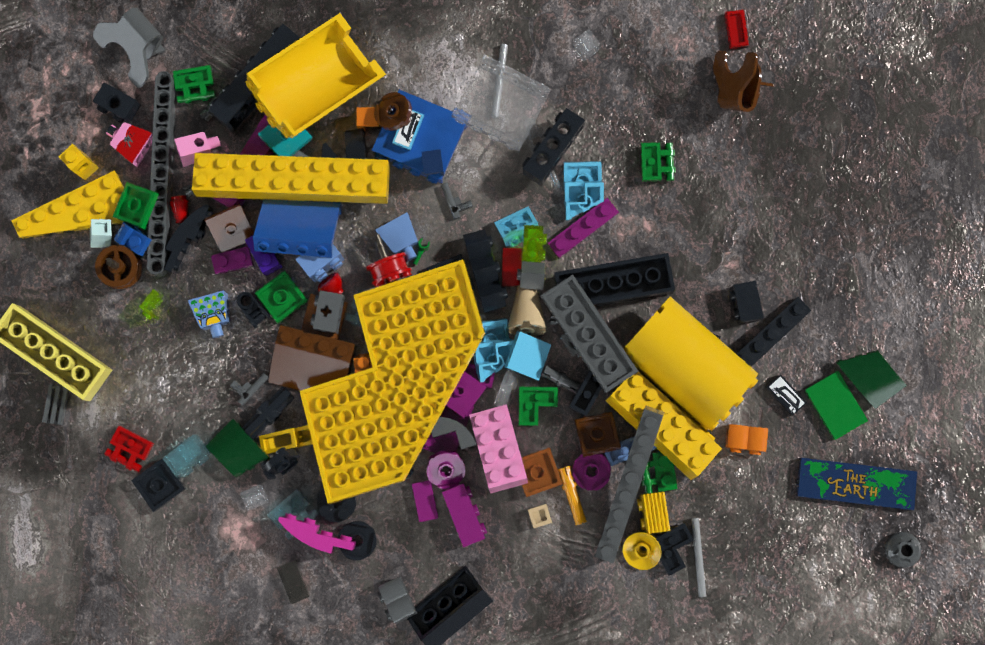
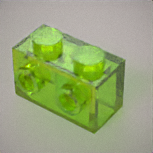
(533, 243)

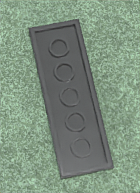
(589, 333)

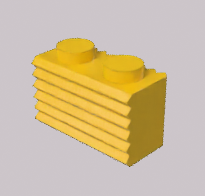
(654, 512)

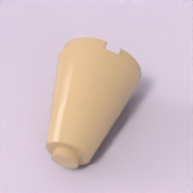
(527, 313)

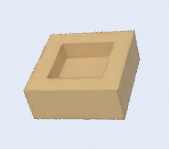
(539, 516)

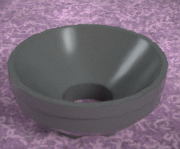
(893, 549)

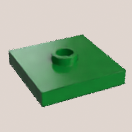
(135, 205)
(281, 297)

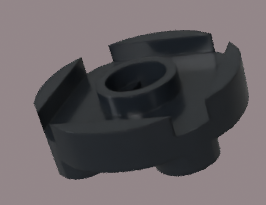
(281, 463)
(336, 514)
(368, 536)

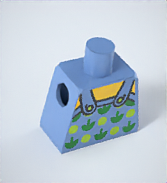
(211, 312)

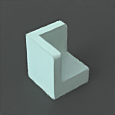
(100, 233)

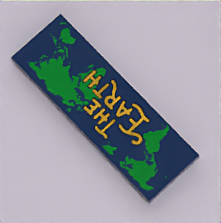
(857, 483)

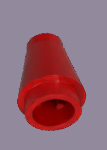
(179, 208)

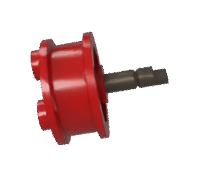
(388, 268)

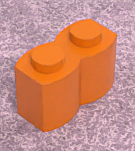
(746, 438)

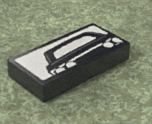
(786, 395)

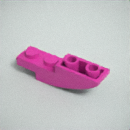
(308, 533)

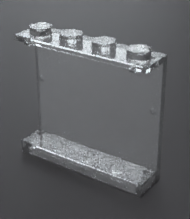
(501, 103)

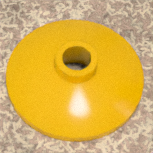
(642, 559)

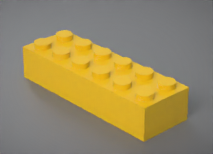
(678, 435)

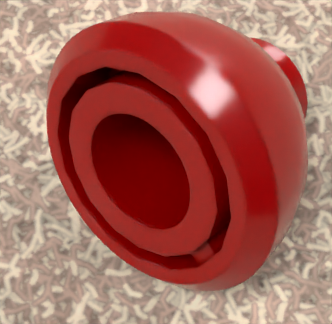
(332, 284)

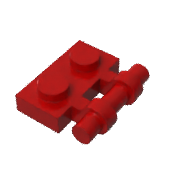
(131, 443)

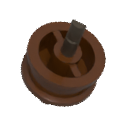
(118, 267)

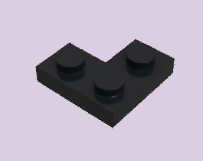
(669, 543)

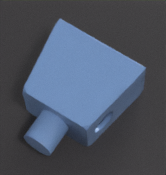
(399, 236)

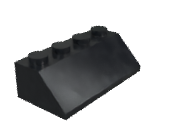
(449, 608)

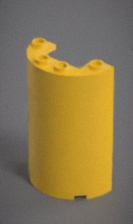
(311, 77)
(690, 364)

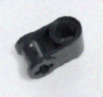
(254, 311)

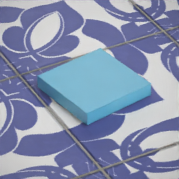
(527, 355)

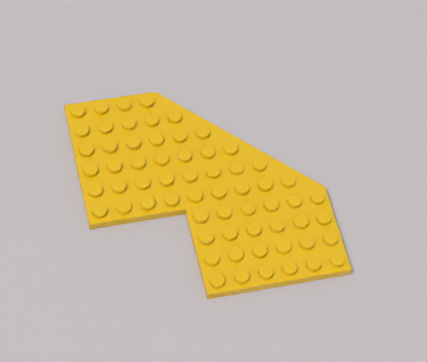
(379, 419)

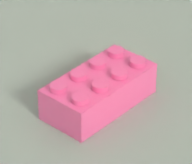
(498, 449)

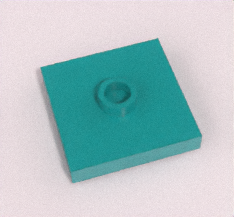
(280, 144)

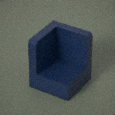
(432, 162)

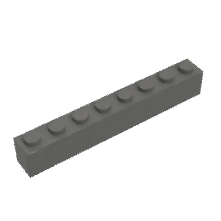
(629, 484)

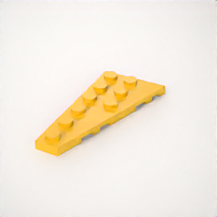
(74, 210)

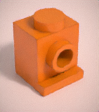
(362, 362)

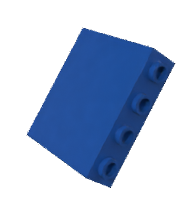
(436, 132)
(297, 227)

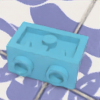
(512, 226)

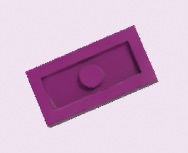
(232, 260)

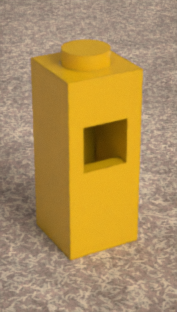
(75, 159)

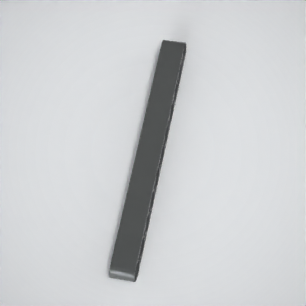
(157, 165)

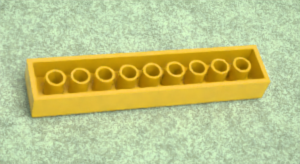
(291, 178)

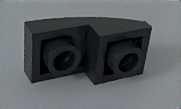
(355, 144)

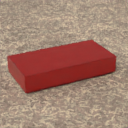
(736, 29)
(511, 262)

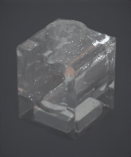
(586, 45)
(254, 497)

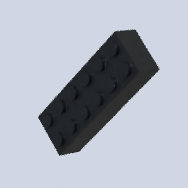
(236, 99)
(623, 279)

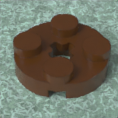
(399, 118)

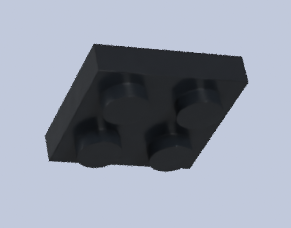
(158, 485)

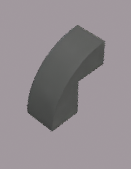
(447, 425)

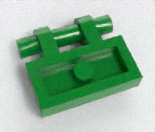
(194, 78)
(651, 162)
(664, 474)

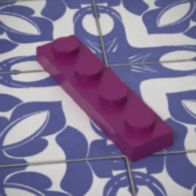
(582, 228)

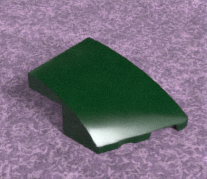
(872, 377)
(236, 449)

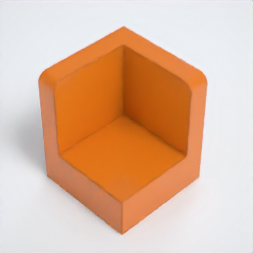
(366, 118)

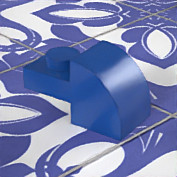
(132, 238)

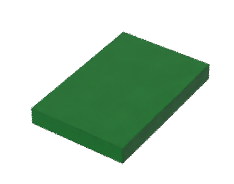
(836, 405)

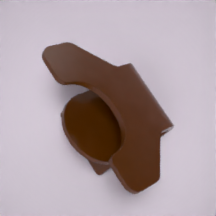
(740, 89)

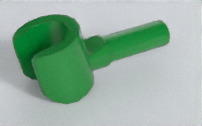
(421, 249)

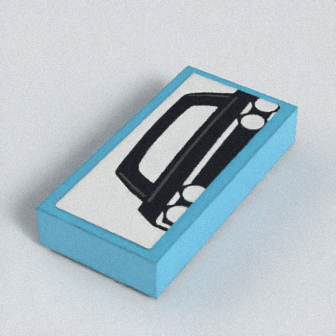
(406, 135)

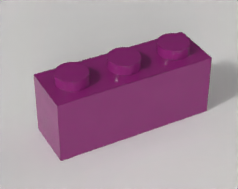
(464, 515)

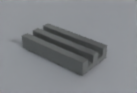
(49, 399)

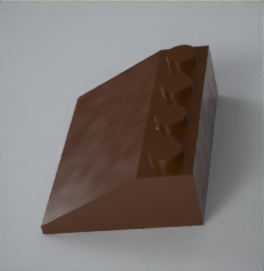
(308, 359)

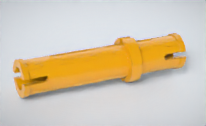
(572, 495)

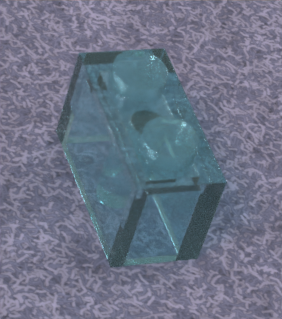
(186, 456)

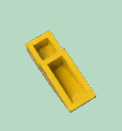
(287, 438)

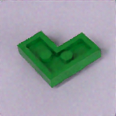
(533, 397)

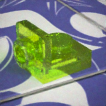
(151, 302)

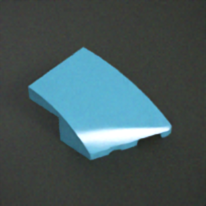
(582, 186)
(493, 348)

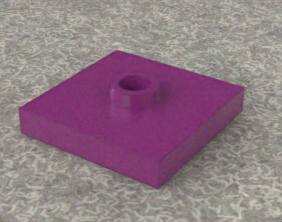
(465, 395)

